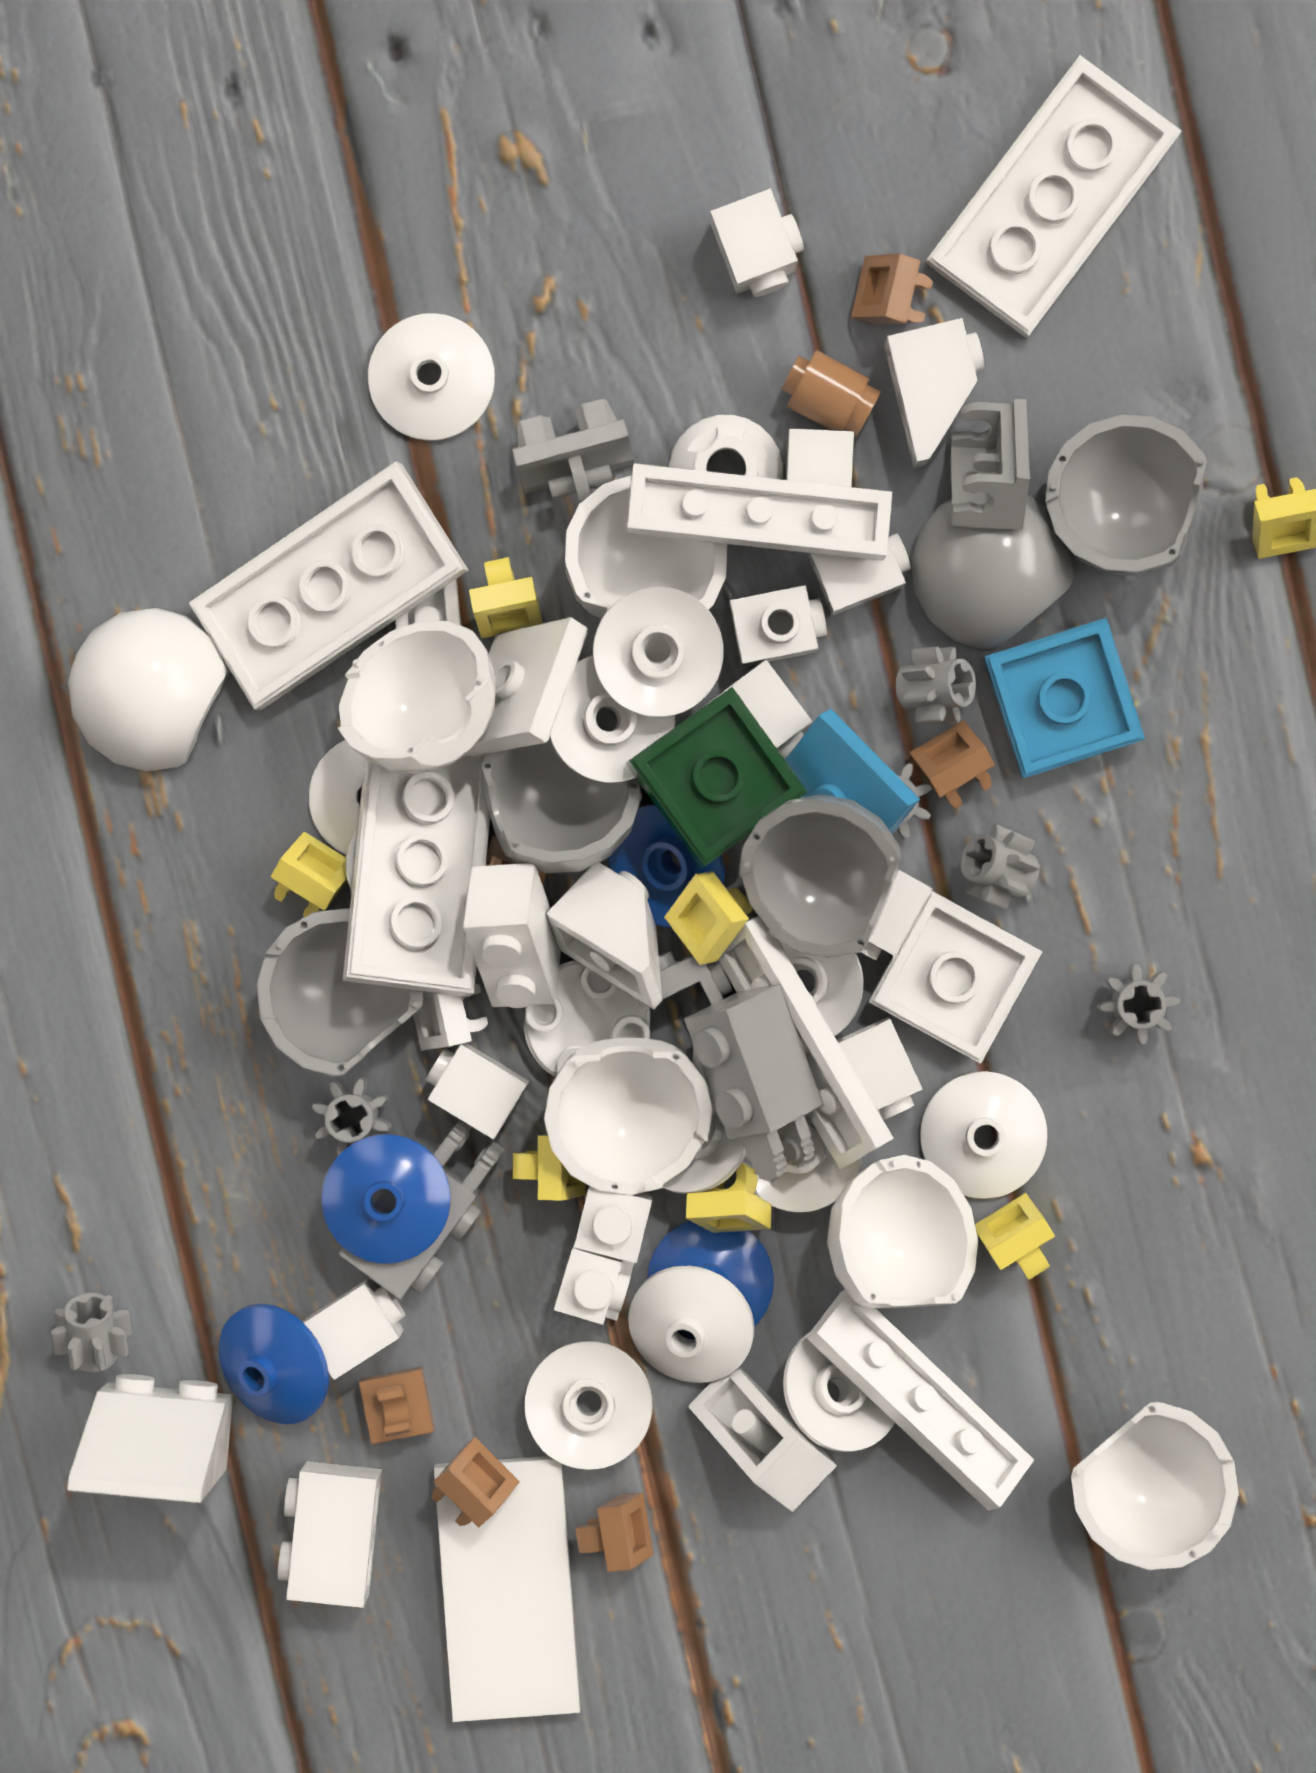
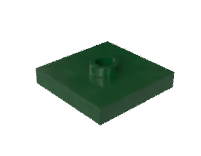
(715, 777)

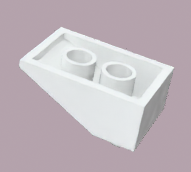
(154, 1440)

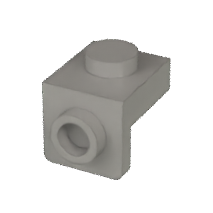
(686, 972)

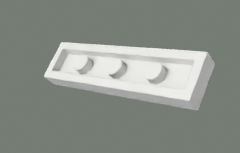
(759, 512)
(848, 1118)
(921, 1400)

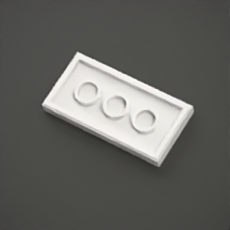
(1053, 196)
(328, 586)
(414, 877)
(511, 1601)

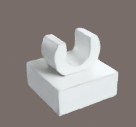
(444, 1021)

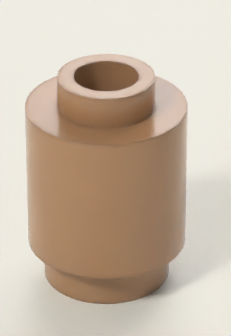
(830, 393)

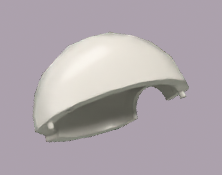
(609, 563)
(145, 687)
(418, 697)
(627, 1114)
(902, 1236)
(1157, 1489)

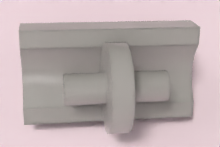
(574, 460)

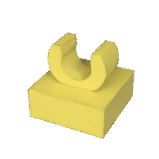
(1284, 521)
(505, 601)
(311, 872)
(708, 916)
(552, 1176)
(732, 1207)
(1015, 1235)

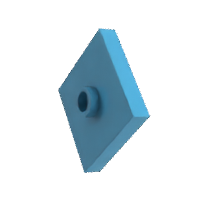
(1063, 698)
(839, 764)

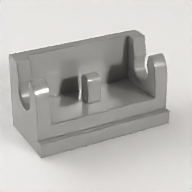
(991, 467)

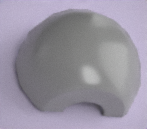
(1126, 493)
(986, 580)
(552, 813)
(820, 873)
(312, 1010)

